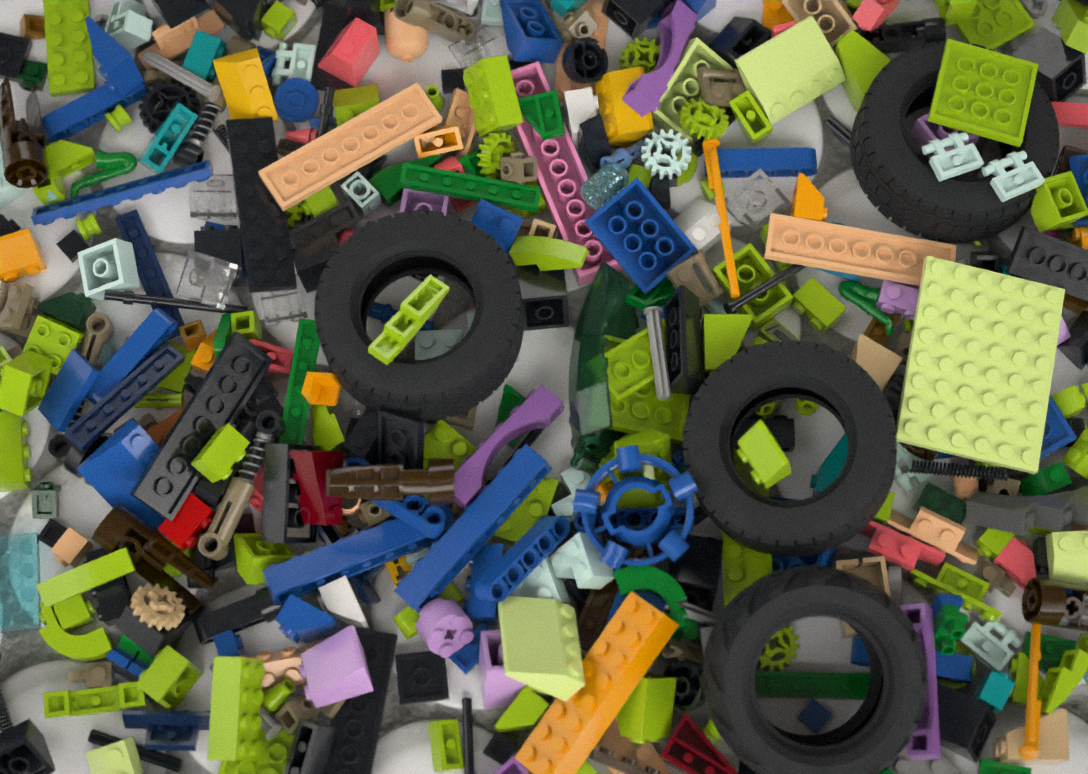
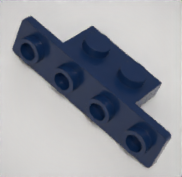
(361, 580)
(168, 728)

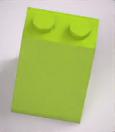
(859, 64)
(722, 338)
(648, 709)

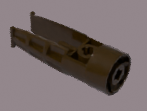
(22, 147)
(393, 482)
(150, 553)
(1046, 602)

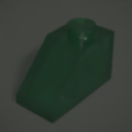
(69, 309)

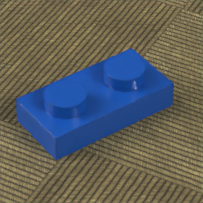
(468, 655)

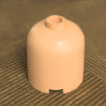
(403, 39)

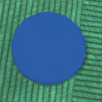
(296, 100)

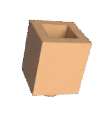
(71, 548)

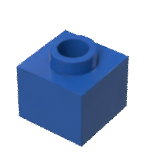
(228, 644)

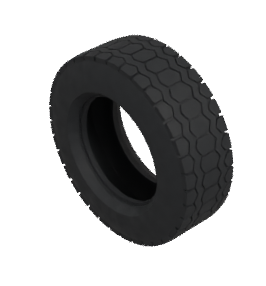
(909, 188)
(408, 247)
(778, 373)

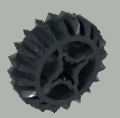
(163, 93)

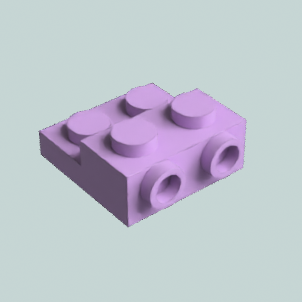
(898, 298)

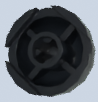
(585, 61)
(688, 687)

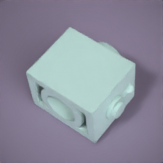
(361, 193)

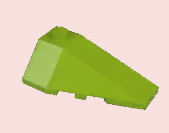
(326, 429)

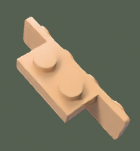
(176, 41)
(461, 114)
(936, 531)
(282, 665)

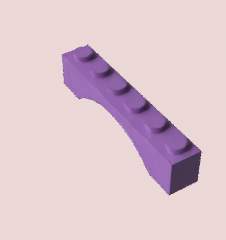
(674, 27)
(535, 413)
(926, 738)

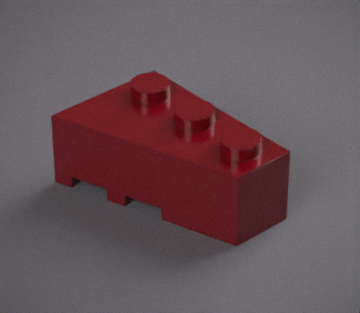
(311, 475)
(693, 752)

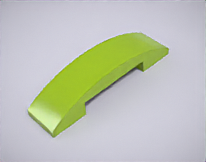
(93, 701)

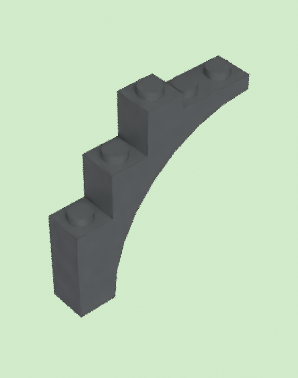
(1020, 513)

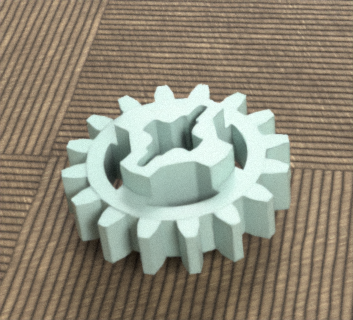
(663, 163)

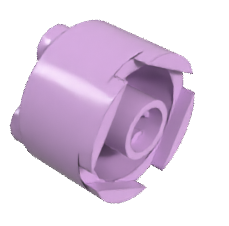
(444, 626)

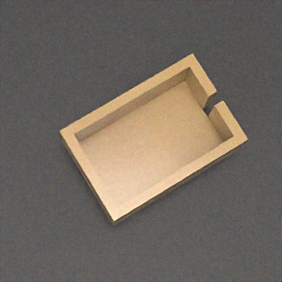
(871, 569)

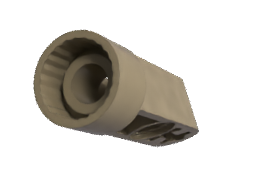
(435, 19)

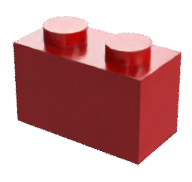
(188, 523)

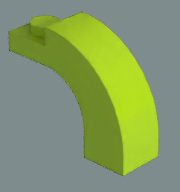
(83, 648)

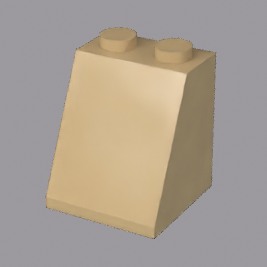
(875, 359)
(1052, 742)

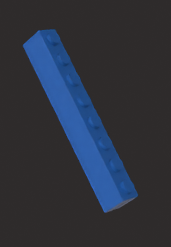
(473, 528)
(347, 557)

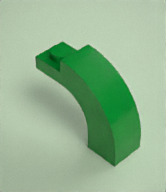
(656, 581)

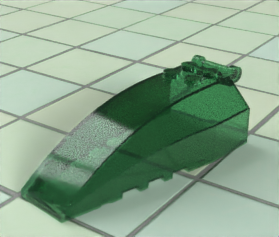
(589, 397)

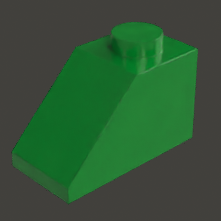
(1045, 481)

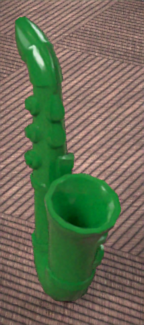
(115, 165)
(866, 299)

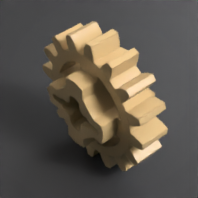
(157, 606)

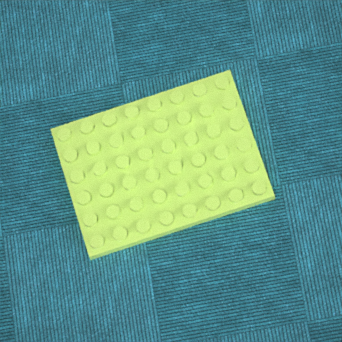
(980, 365)

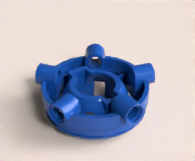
(588, 503)

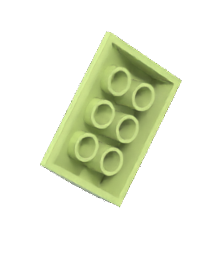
(790, 69)
(685, 86)
(541, 645)

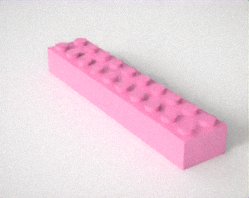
(560, 179)

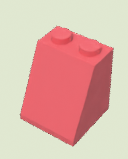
(352, 52)

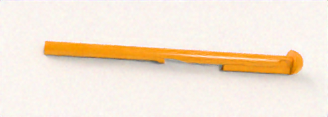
(715, 184)
(1033, 706)

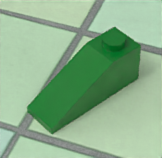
(388, 179)

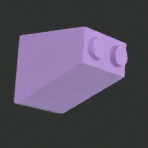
(336, 669)
(496, 687)

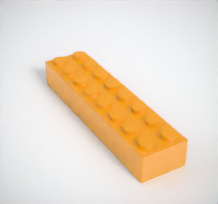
(610, 676)

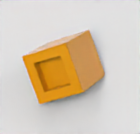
(321, 388)

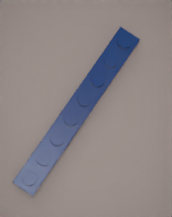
(114, 195)

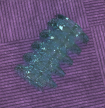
(604, 185)

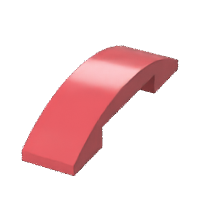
(1071, 114)

